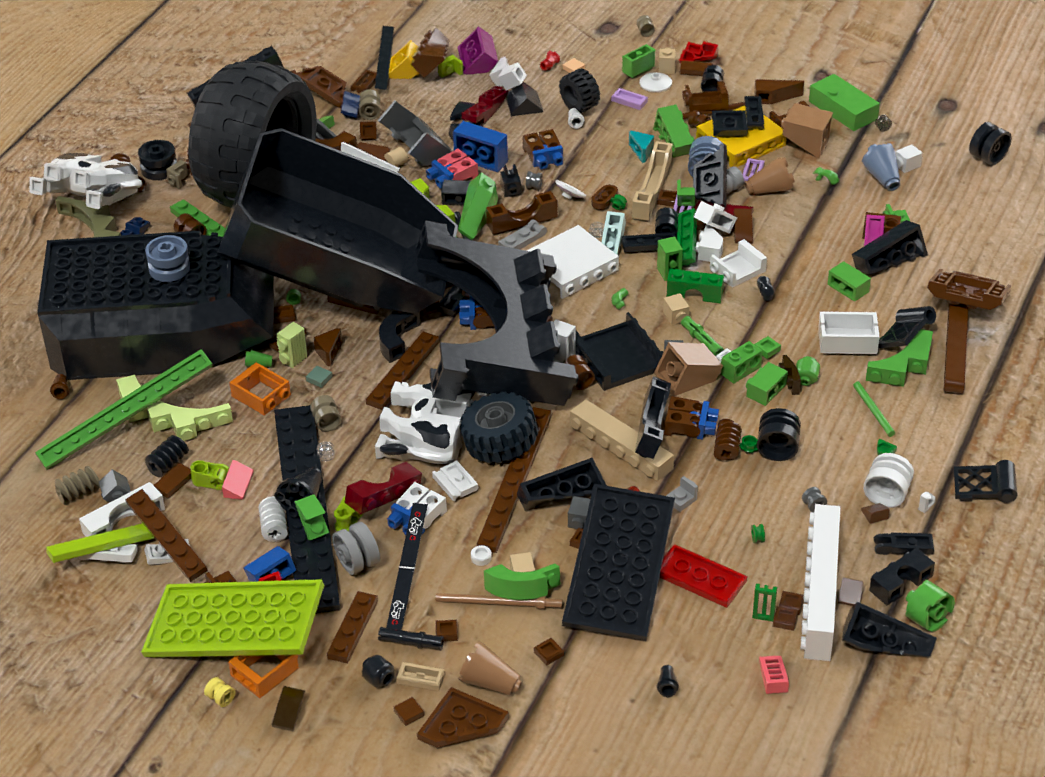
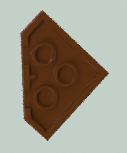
(460, 719)

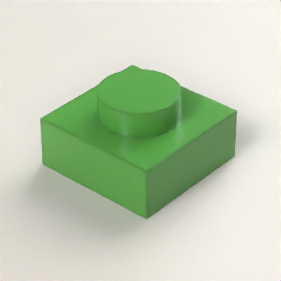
(768, 346)

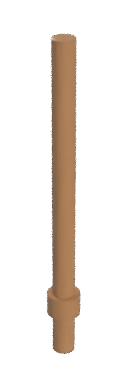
(540, 602)

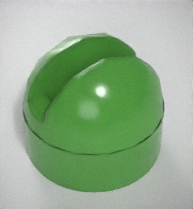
(293, 296)

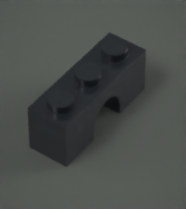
(889, 583)

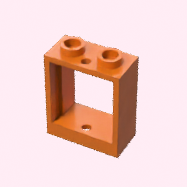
(257, 373)
(252, 681)

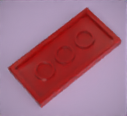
(701, 576)

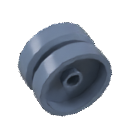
(167, 258)

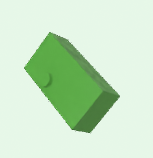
(845, 101)

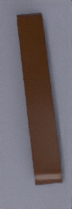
(956, 348)

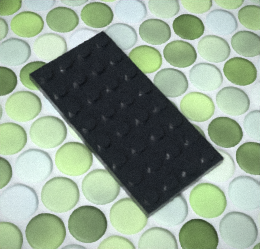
(619, 562)

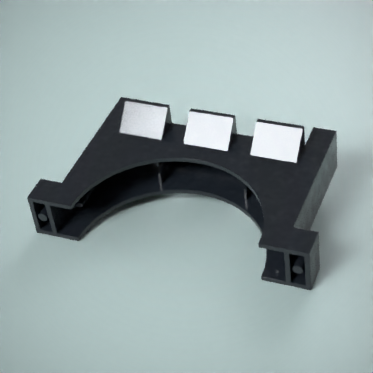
(515, 295)

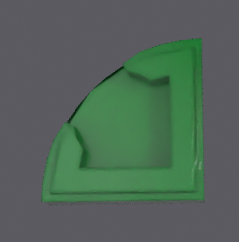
(885, 447)

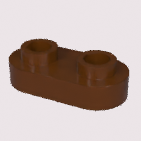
(602, 197)

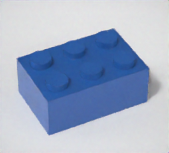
(482, 145)

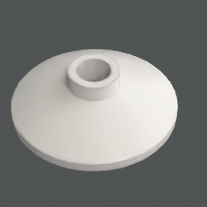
(655, 82)

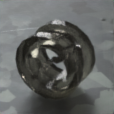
(879, 123)

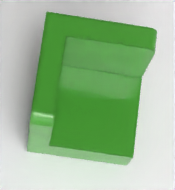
(685, 195)

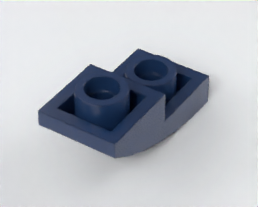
(350, 104)
(135, 226)

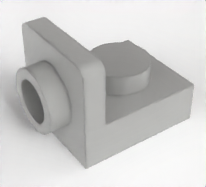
(684, 494)

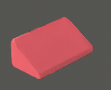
(237, 480)

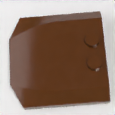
(968, 289)

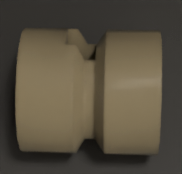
(369, 104)
(325, 413)

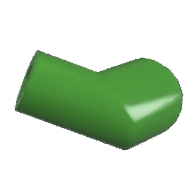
(617, 298)

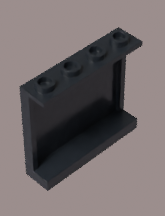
(619, 353)

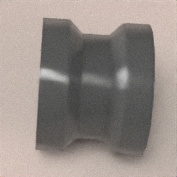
(534, 180)
(813, 496)

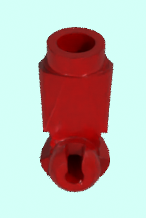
(550, 60)

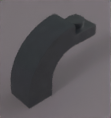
(391, 329)

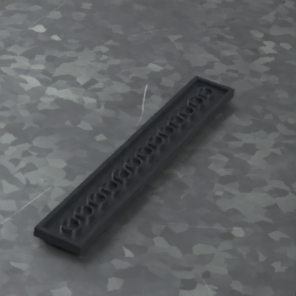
(297, 453)

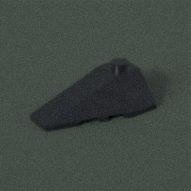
(882, 633)

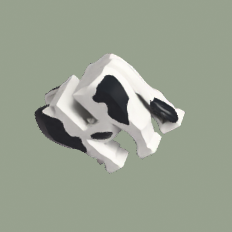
(88, 177)
(430, 432)

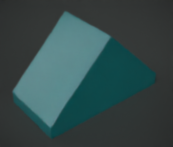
(641, 144)

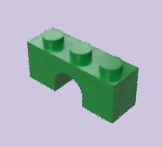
(708, 284)

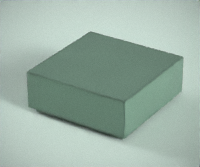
(319, 376)

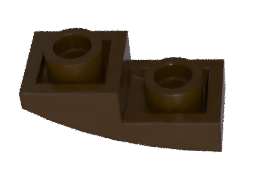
(793, 376)
(288, 708)

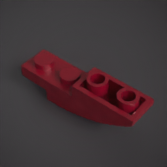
(487, 105)

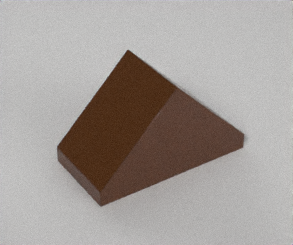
(328, 345)

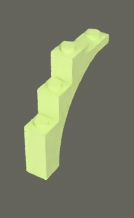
(184, 421)

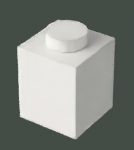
(908, 158)

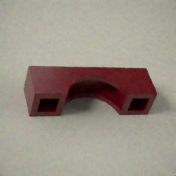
(366, 496)

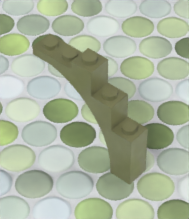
(96, 219)

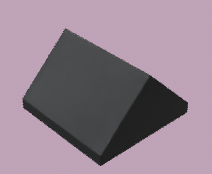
(523, 100)

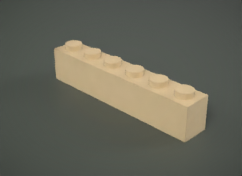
(618, 439)

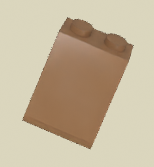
(808, 127)
(687, 366)

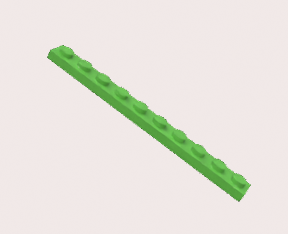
(123, 409)

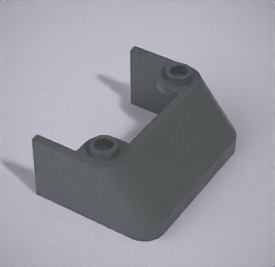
(417, 135)

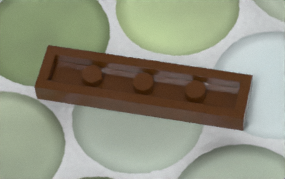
(352, 627)

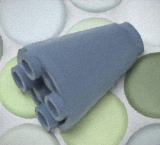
(883, 165)

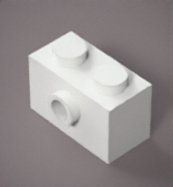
(715, 216)
(567, 340)

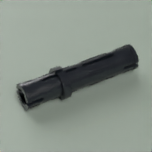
(411, 638)

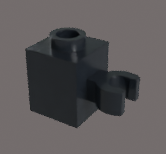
(510, 182)

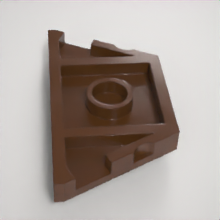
(324, 84)

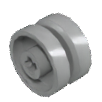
(356, 548)

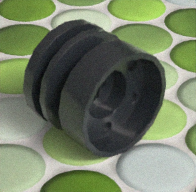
(778, 434)

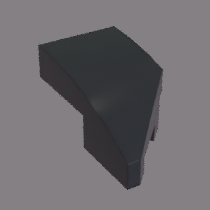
(459, 109)

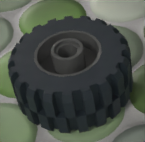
(499, 427)

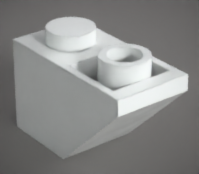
(710, 244)

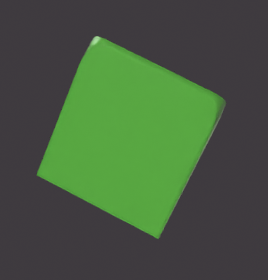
(328, 121)

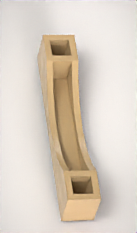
(646, 197)

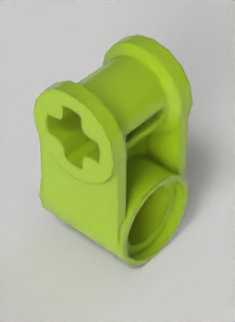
(208, 474)
(345, 516)

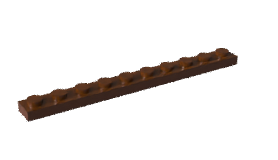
(507, 494)

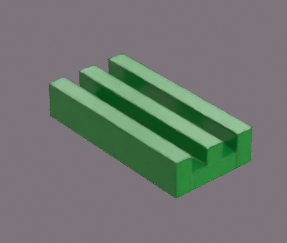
(765, 591)

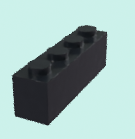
(891, 248)
(563, 483)

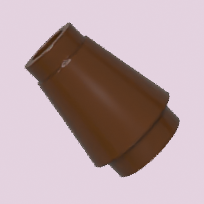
(59, 387)

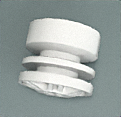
(888, 480)

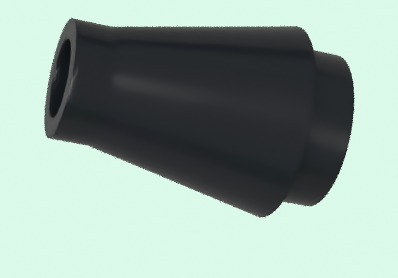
(667, 682)

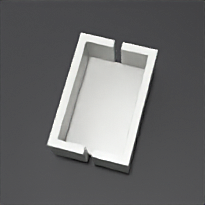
(848, 332)

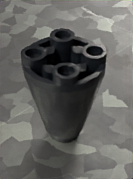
(298, 487)

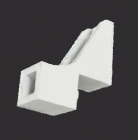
(507, 75)

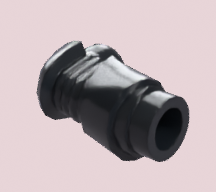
(765, 288)

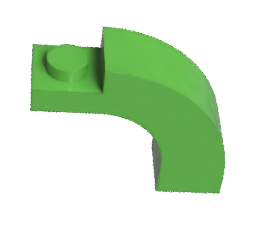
(521, 585)

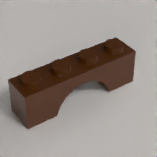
(542, 208)

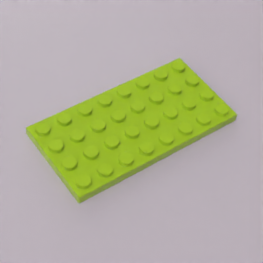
(234, 619)

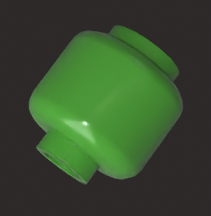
(808, 370)

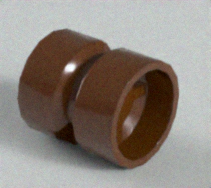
(188, 223)
(585, 374)

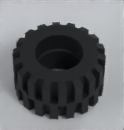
(579, 90)

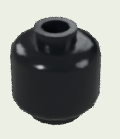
(378, 671)

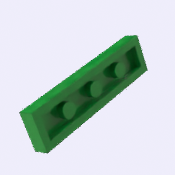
(687, 235)

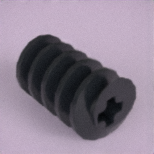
(165, 455)

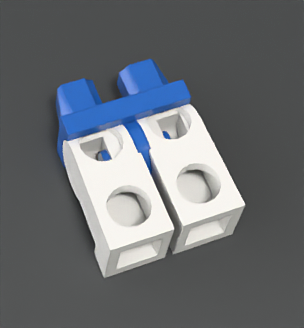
(402, 508)

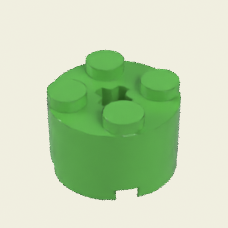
(929, 606)

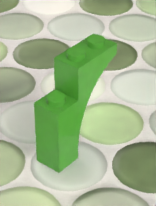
(911, 359)

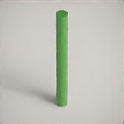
(874, 409)

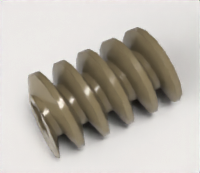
(76, 483)

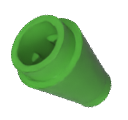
(261, 358)

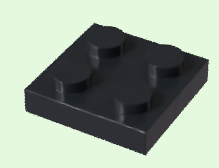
(729, 123)

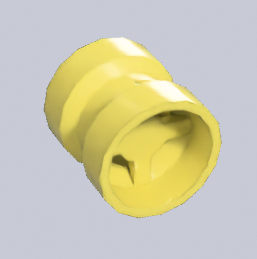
(219, 691)

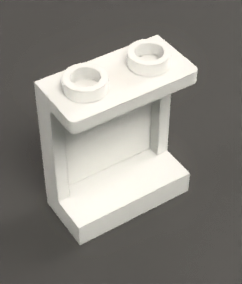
(740, 264)

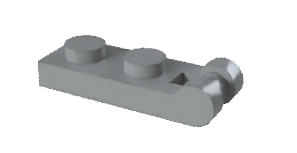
(524, 236)

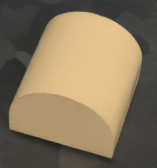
(397, 157)

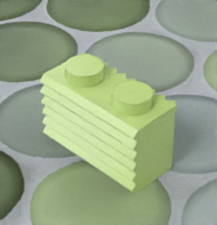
(292, 345)

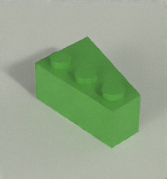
(673, 129)

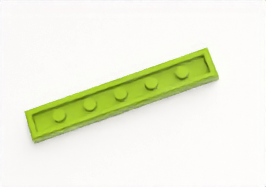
(98, 543)

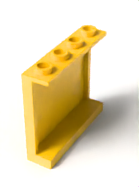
(754, 145)

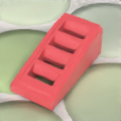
(775, 685)

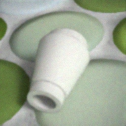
(575, 119)

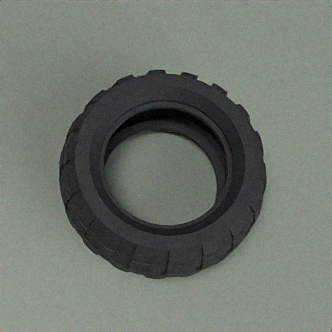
(231, 115)

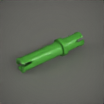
(697, 331)

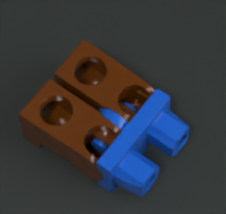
(543, 150)
(474, 314)
(690, 418)

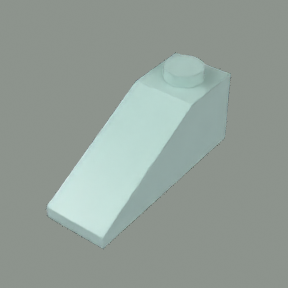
(614, 230)

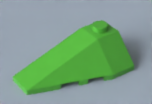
(480, 194)

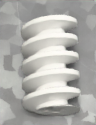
(272, 520)

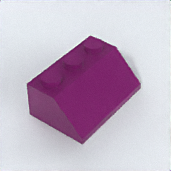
(478, 52)

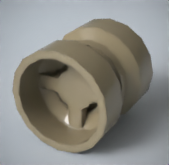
(645, 26)

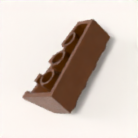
(430, 52)

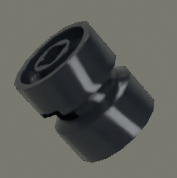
(711, 75)
(666, 221)

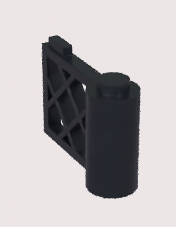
(907, 325)
(1002, 482)

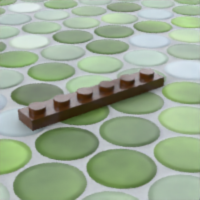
(402, 369)
(166, 535)

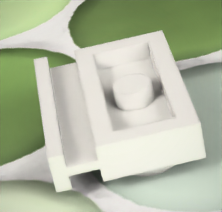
(455, 480)

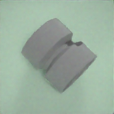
(734, 179)

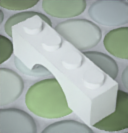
(107, 516)

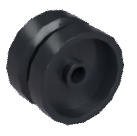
(990, 143)
(155, 158)

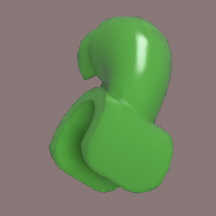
(831, 175)

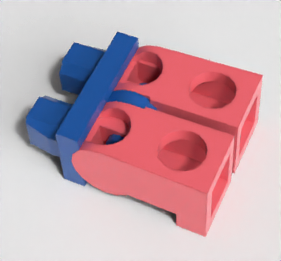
(452, 167)

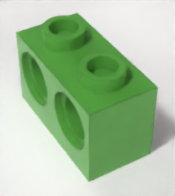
(741, 362)

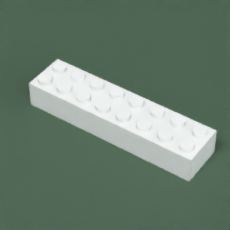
(821, 582)

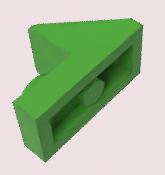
(312, 516)

